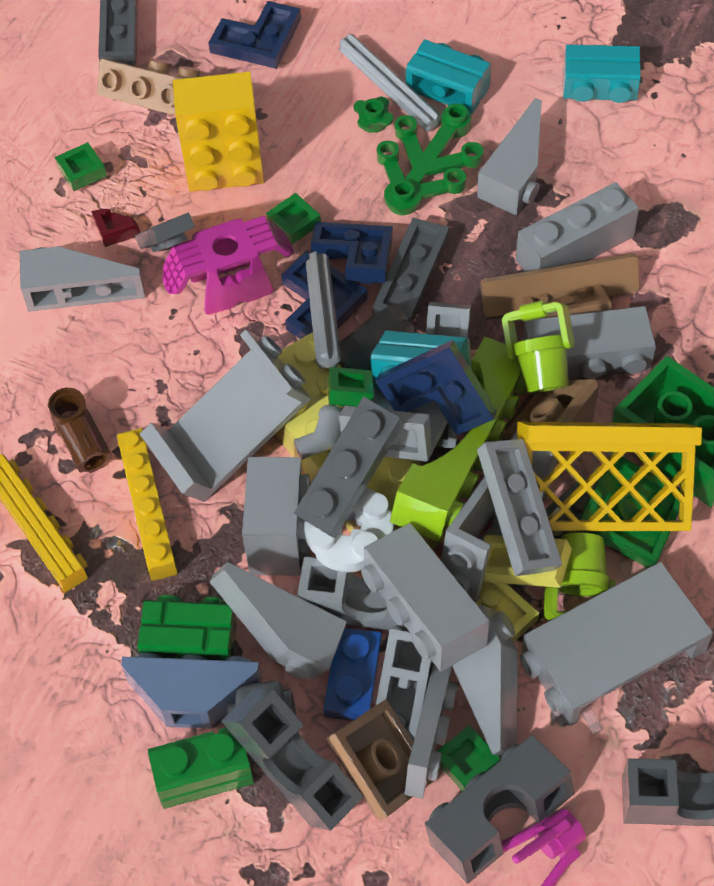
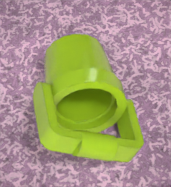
(542, 358)
(584, 574)

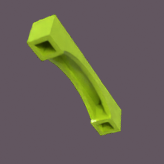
(434, 492)

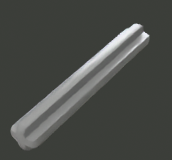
(390, 82)
(323, 311)

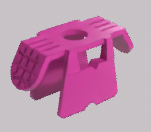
(221, 251)

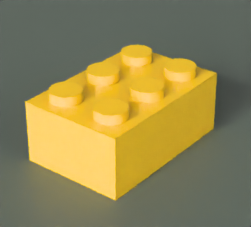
(218, 131)

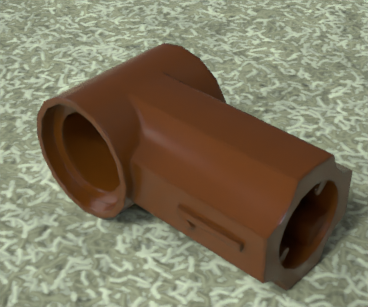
(78, 430)

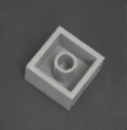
(270, 529)

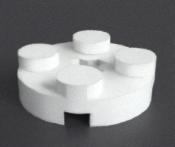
(347, 552)

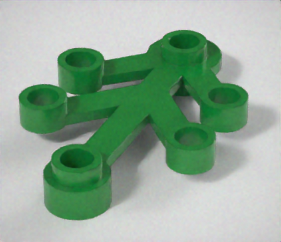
(405, 194)

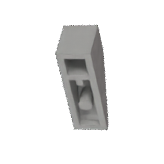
(511, 171)
(71, 278)
(282, 623)
(404, 678)
(492, 683)

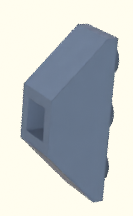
(189, 689)

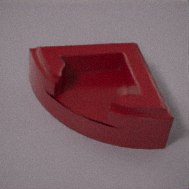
(114, 227)

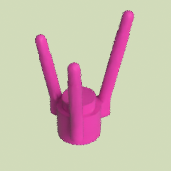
(555, 838)

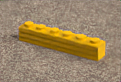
(146, 505)
(39, 528)

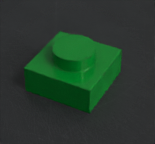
(80, 166)
(294, 217)
(349, 386)
(466, 757)

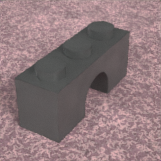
(306, 779)
(523, 779)
(665, 796)

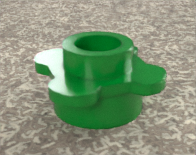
(373, 114)

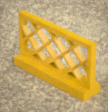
(616, 438)

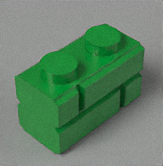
(187, 628)
(199, 767)

